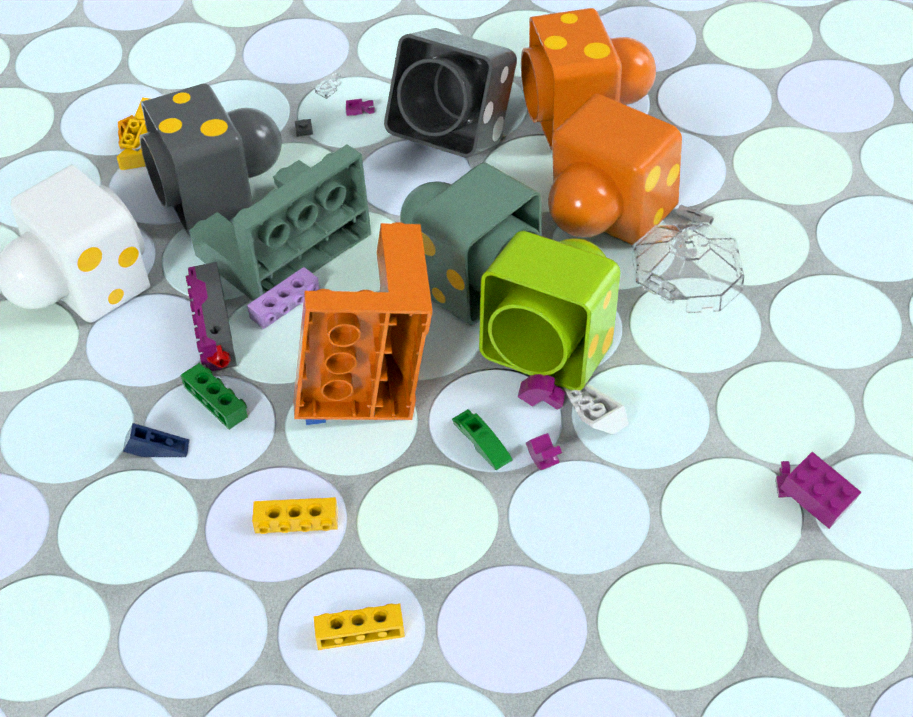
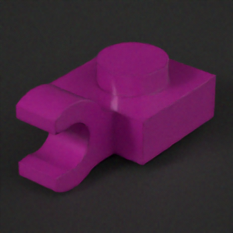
(357, 106)
(784, 472)

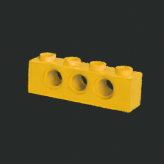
(295, 515)
(368, 632)

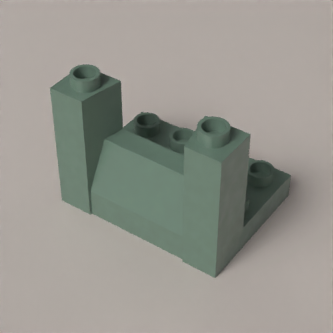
(297, 226)

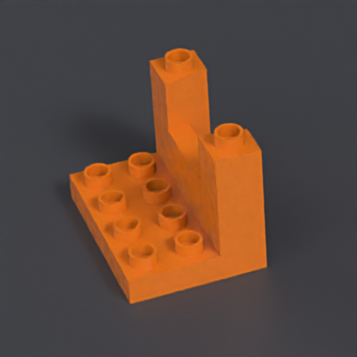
(367, 346)

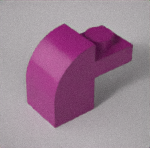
(540, 388)
(543, 451)

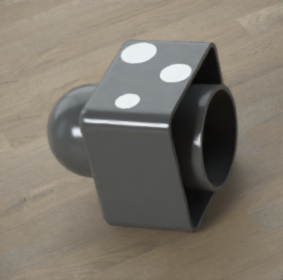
(449, 91)

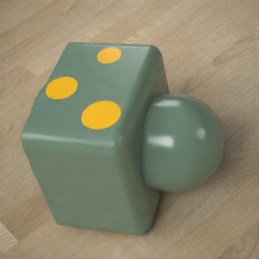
(467, 229)

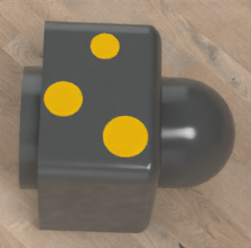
(205, 155)

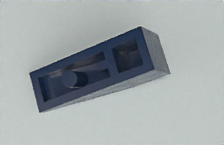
(154, 443)

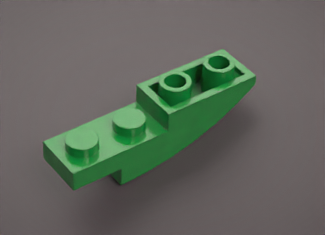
(483, 438)

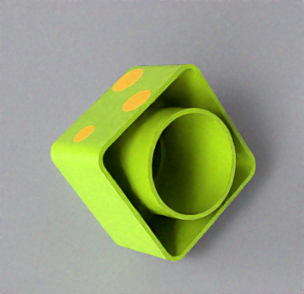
(549, 308)

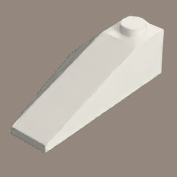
(598, 409)

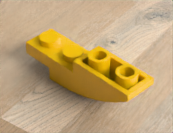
(134, 129)

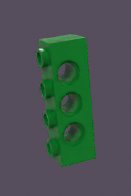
(214, 395)

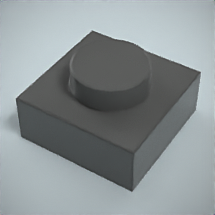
(303, 127)

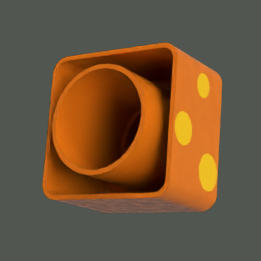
(575, 59)
(613, 171)

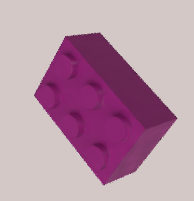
(820, 490)

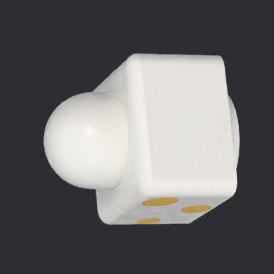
(73, 247)

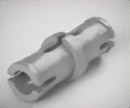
(694, 215)

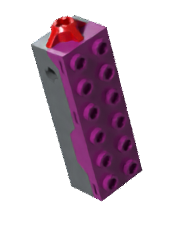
(210, 317)

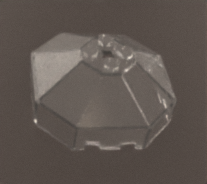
(702, 274)

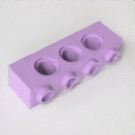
(282, 298)

